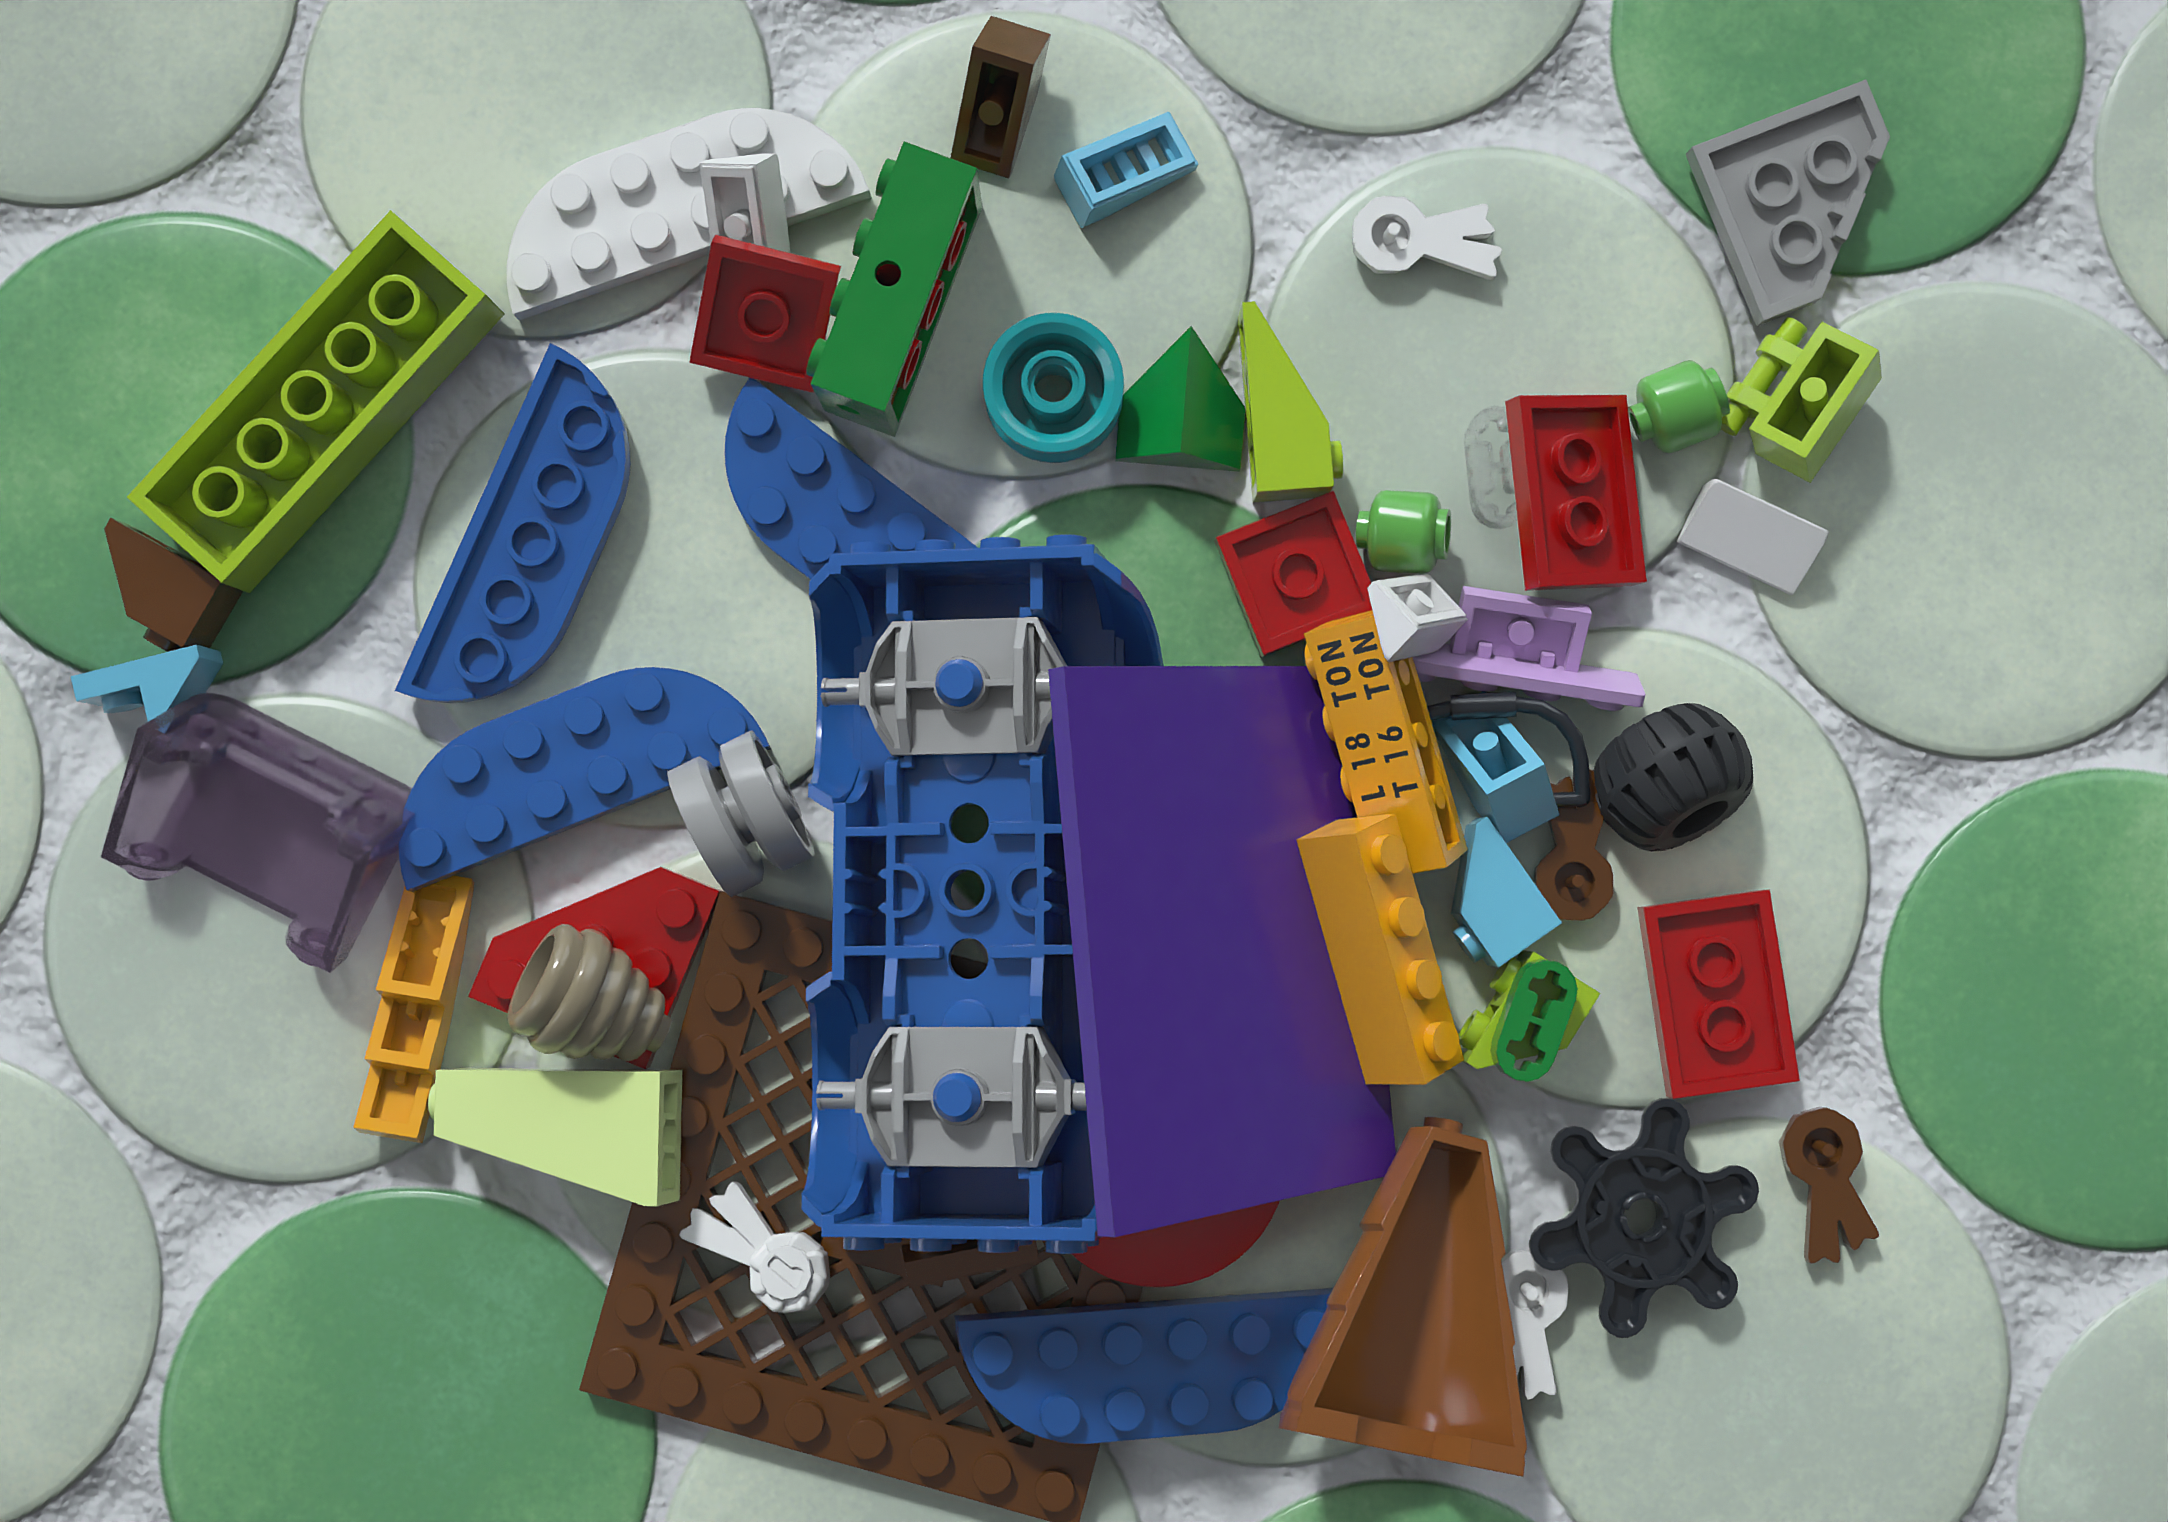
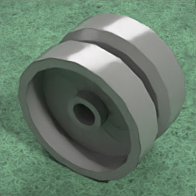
(732, 817)

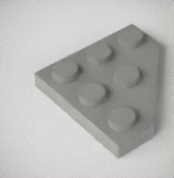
(1790, 194)

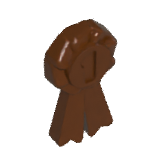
(1574, 874)
(1824, 1152)

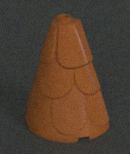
(1420, 1318)

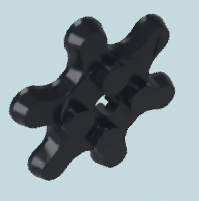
(1679, 1242)

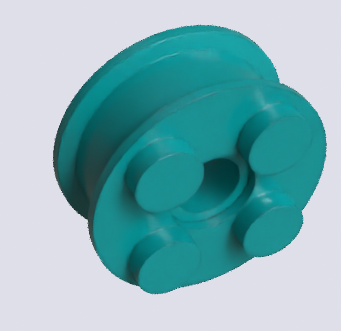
(1046, 347)

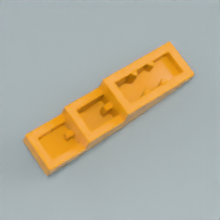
(415, 1008)

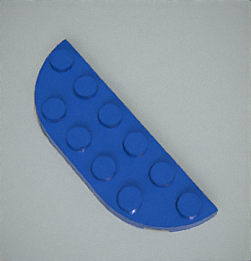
(810, 491)
(527, 541)
(562, 766)
(1142, 1364)

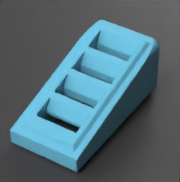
(1093, 206)

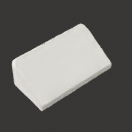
(746, 200)
(1752, 536)
(1413, 616)

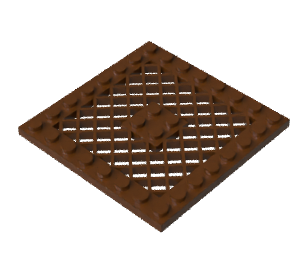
(744, 1397)

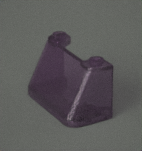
(263, 816)

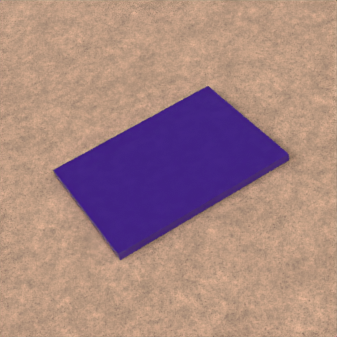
(1198, 946)

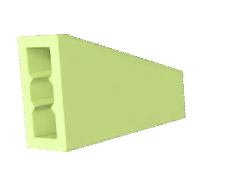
(581, 1125)

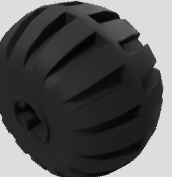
(1673, 776)

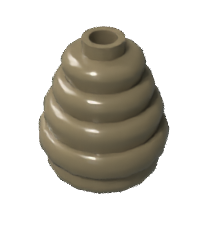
(586, 999)

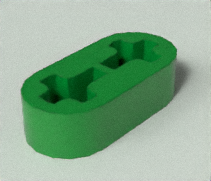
(1549, 1024)

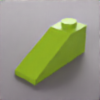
(1284, 424)

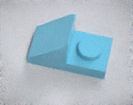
(150, 682)

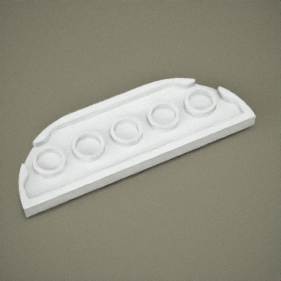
(646, 204)

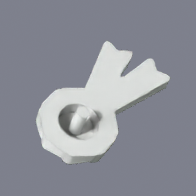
(1395, 234)
(785, 1268)
(1535, 1302)

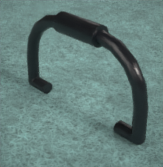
(1507, 705)

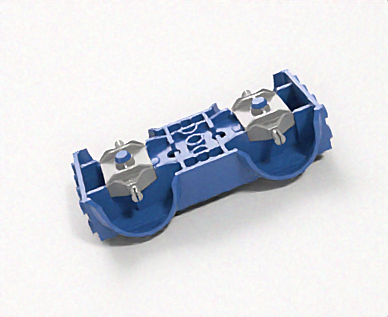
(935, 1093)

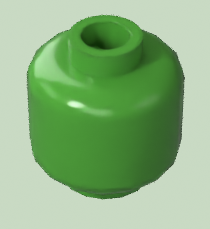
(1679, 406)
(1404, 532)

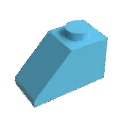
(1498, 773)
(1496, 899)

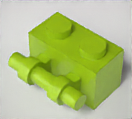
(1812, 402)

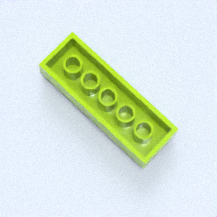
(316, 405)

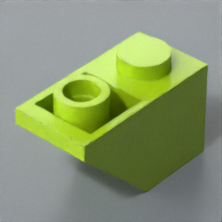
(1480, 1027)

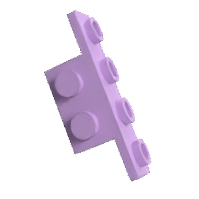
(1527, 647)

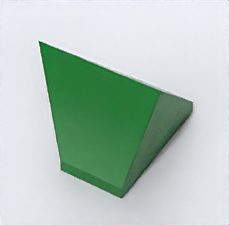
(1182, 412)

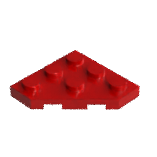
(650, 917)

